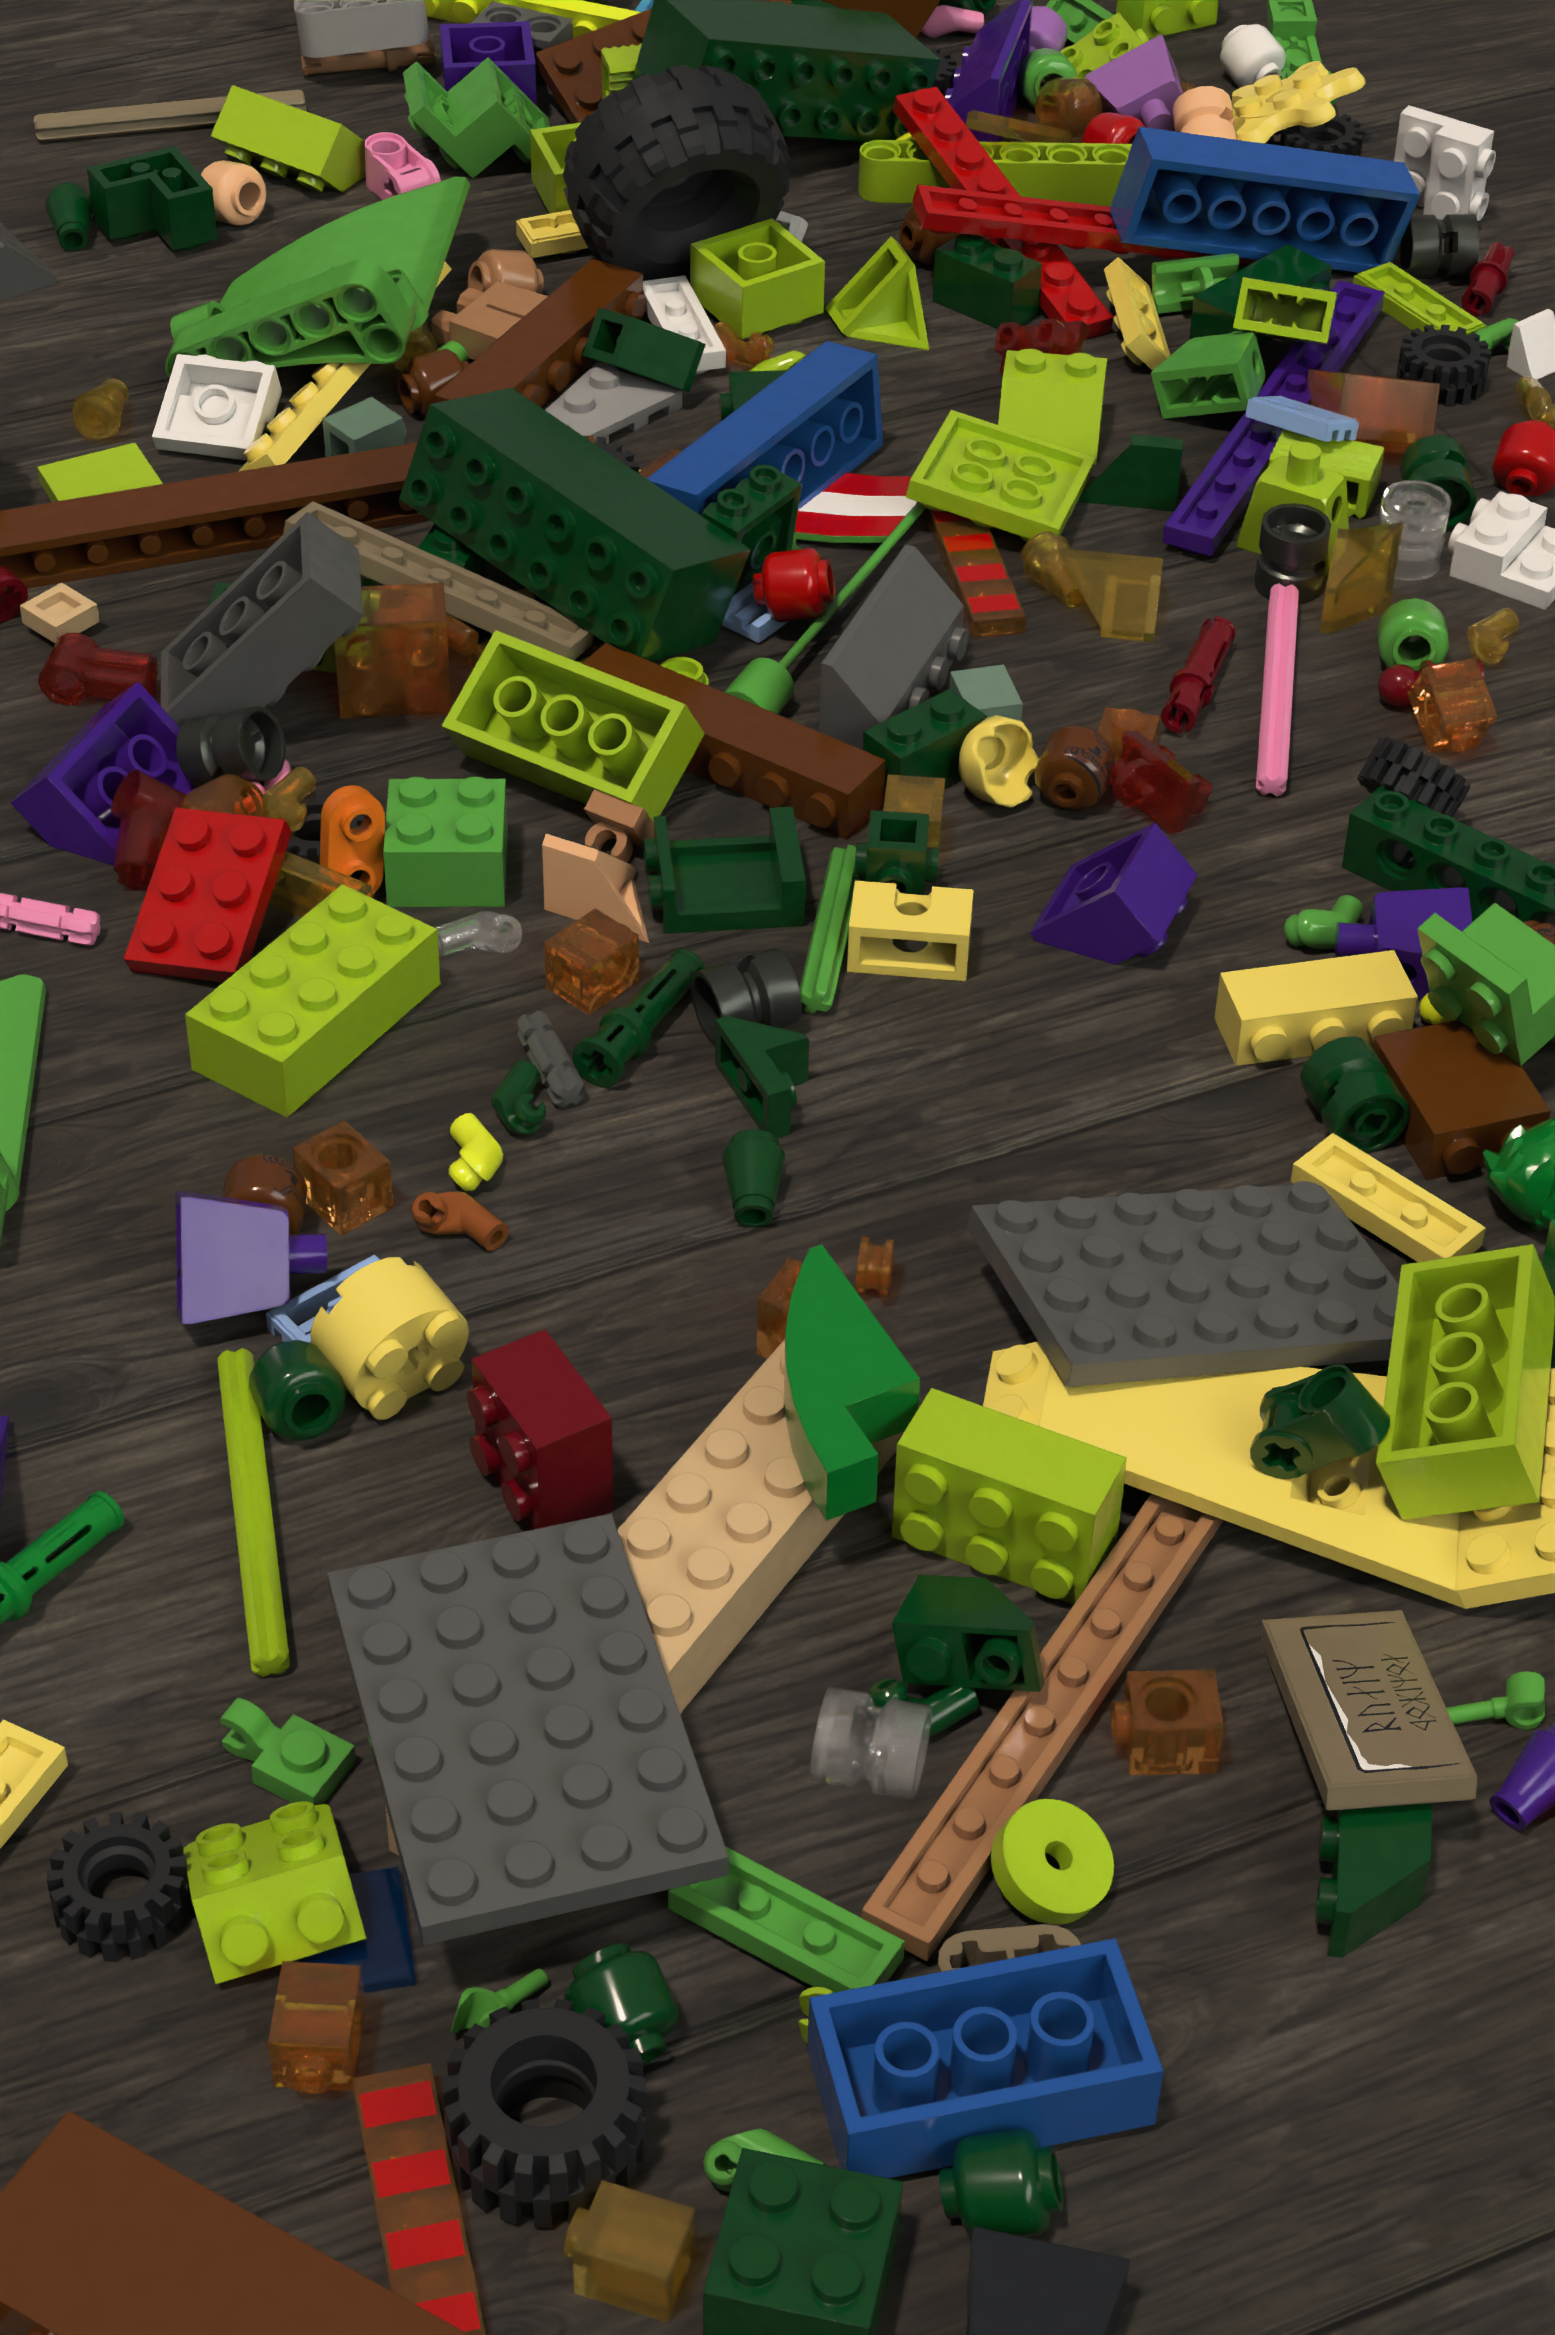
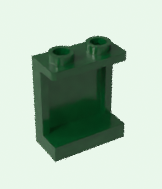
(728, 879)

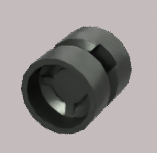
(1422, 245)
(1293, 550)
(236, 743)
(757, 991)

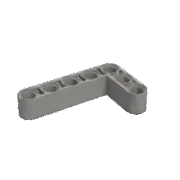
(359, 25)

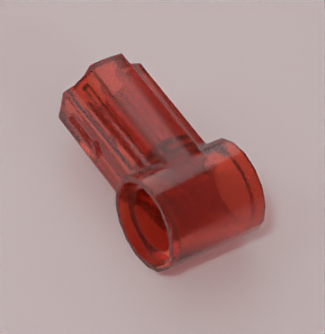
(84, 669)
(145, 816)

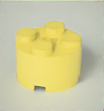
(392, 1335)

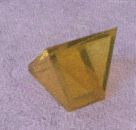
(1360, 575)
(1118, 590)

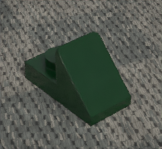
(762, 1069)

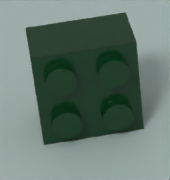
(802, 2250)

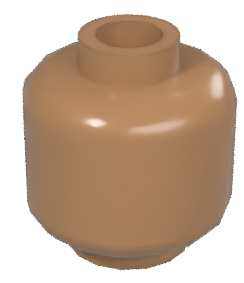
(508, 267)

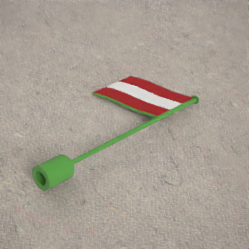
(848, 511)

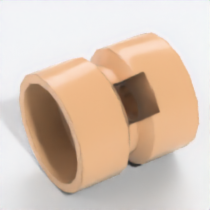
(1205, 112)

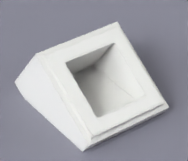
(1533, 346)

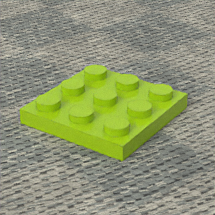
(1000, 477)

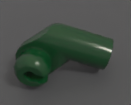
(514, 1097)

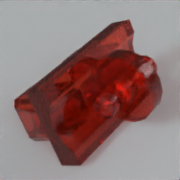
(1048, 337)
(1157, 783)

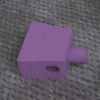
(1141, 84)

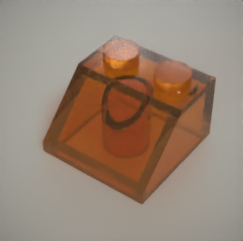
(1385, 407)

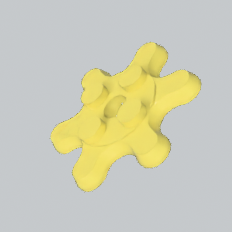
(1297, 100)

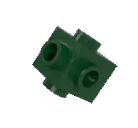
(898, 852)

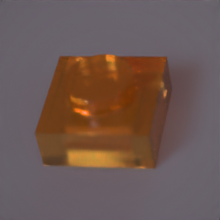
(1117, 721)

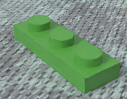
(790, 1927)

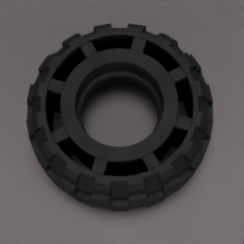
(674, 166)

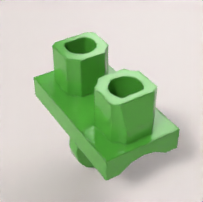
(1180, 280)

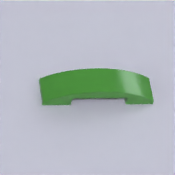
(1294, 27)

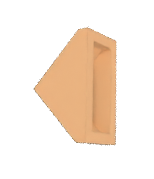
(586, 879)

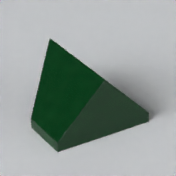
(1141, 476)

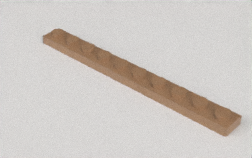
(1038, 1729)

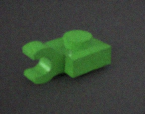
(292, 1761)

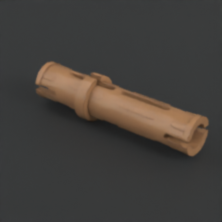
(385, 58)

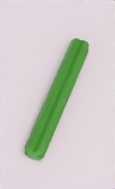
(829, 932)

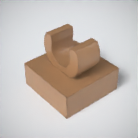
(617, 821)

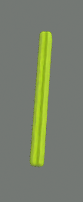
(253, 1517)

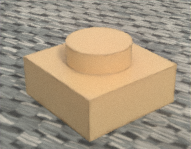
(59, 612)

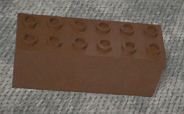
(132, 2247)

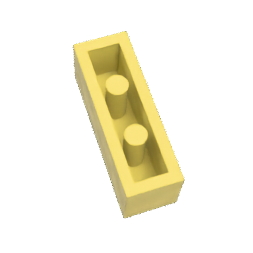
(1303, 1005)

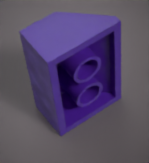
(76, 789)

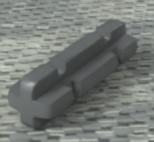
(550, 1058)

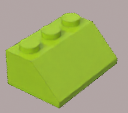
(289, 141)

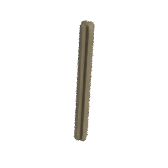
(142, 117)

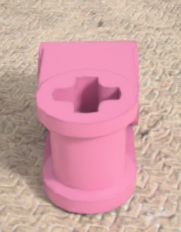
(396, 166)

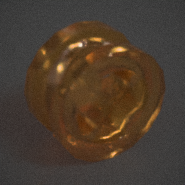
(875, 1266)

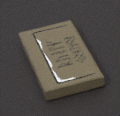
(1367, 1711)

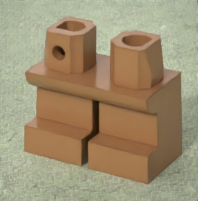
(484, 316)

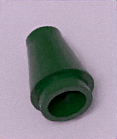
(70, 214)
(753, 1175)

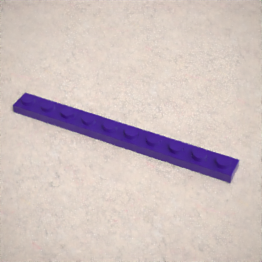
(1232, 473)

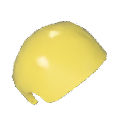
(998, 761)

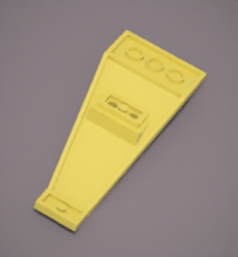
(1193, 1447)

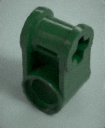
(1316, 1423)

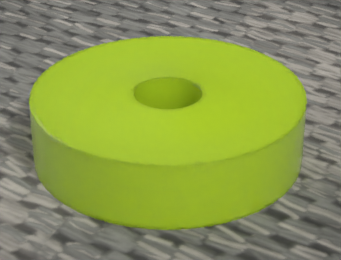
(1028, 1878)

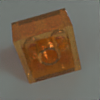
(396, 654)

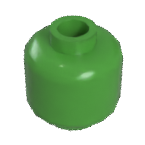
(1036, 68)
(1412, 634)

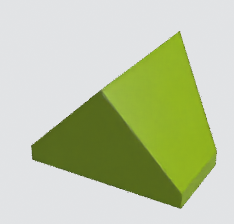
(882, 301)

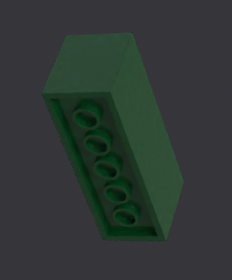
(813, 65)
(573, 524)

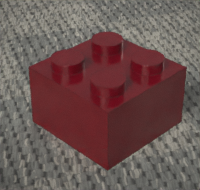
(541, 1433)

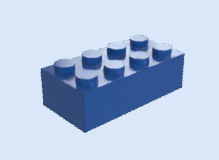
(983, 2051)

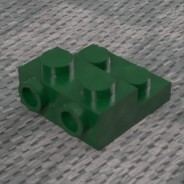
(759, 515)

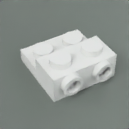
(1446, 162)
(216, 406)
(1507, 549)

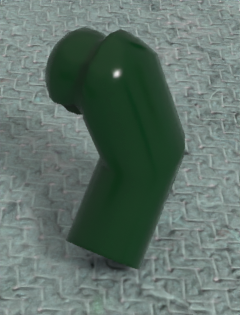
(947, 1704)

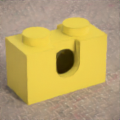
(885, 914)

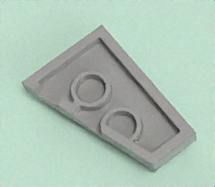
(611, 400)

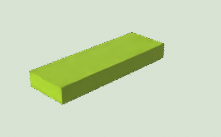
(1415, 302)

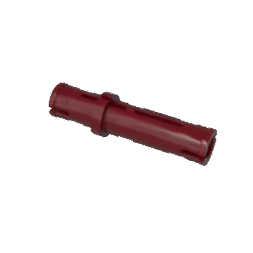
(1192, 686)

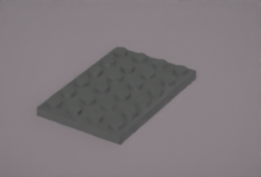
(1190, 1281)
(523, 1729)

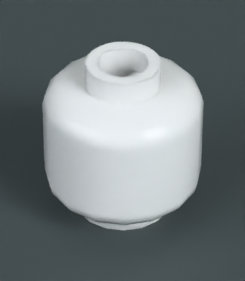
(1251, 54)

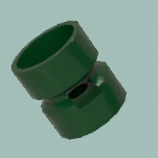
(1444, 464)
(1355, 1093)

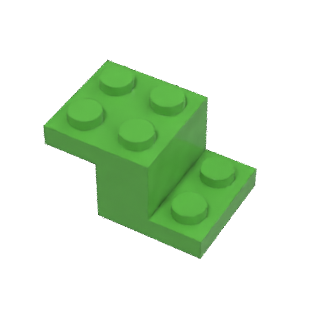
(474, 118)
(1493, 980)

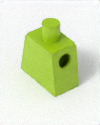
(1285, 311)
(1297, 481)

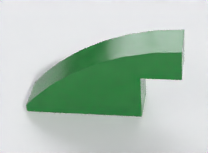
(841, 1387)

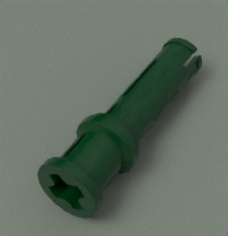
(627, 1030)

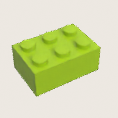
(1006, 1496)

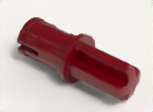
(1487, 279)

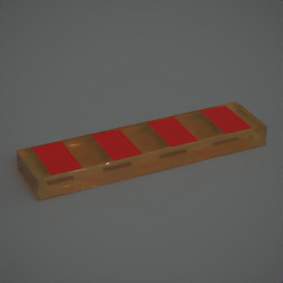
(977, 574)
(416, 2195)

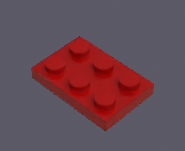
(207, 895)

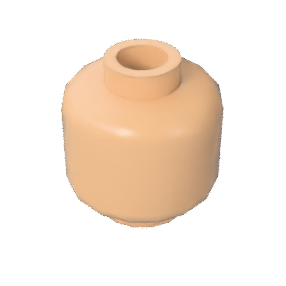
(237, 192)

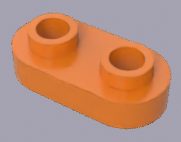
(353, 848)

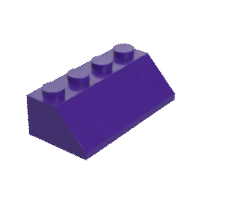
(991, 67)

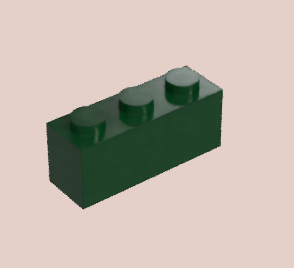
(1216, 306)

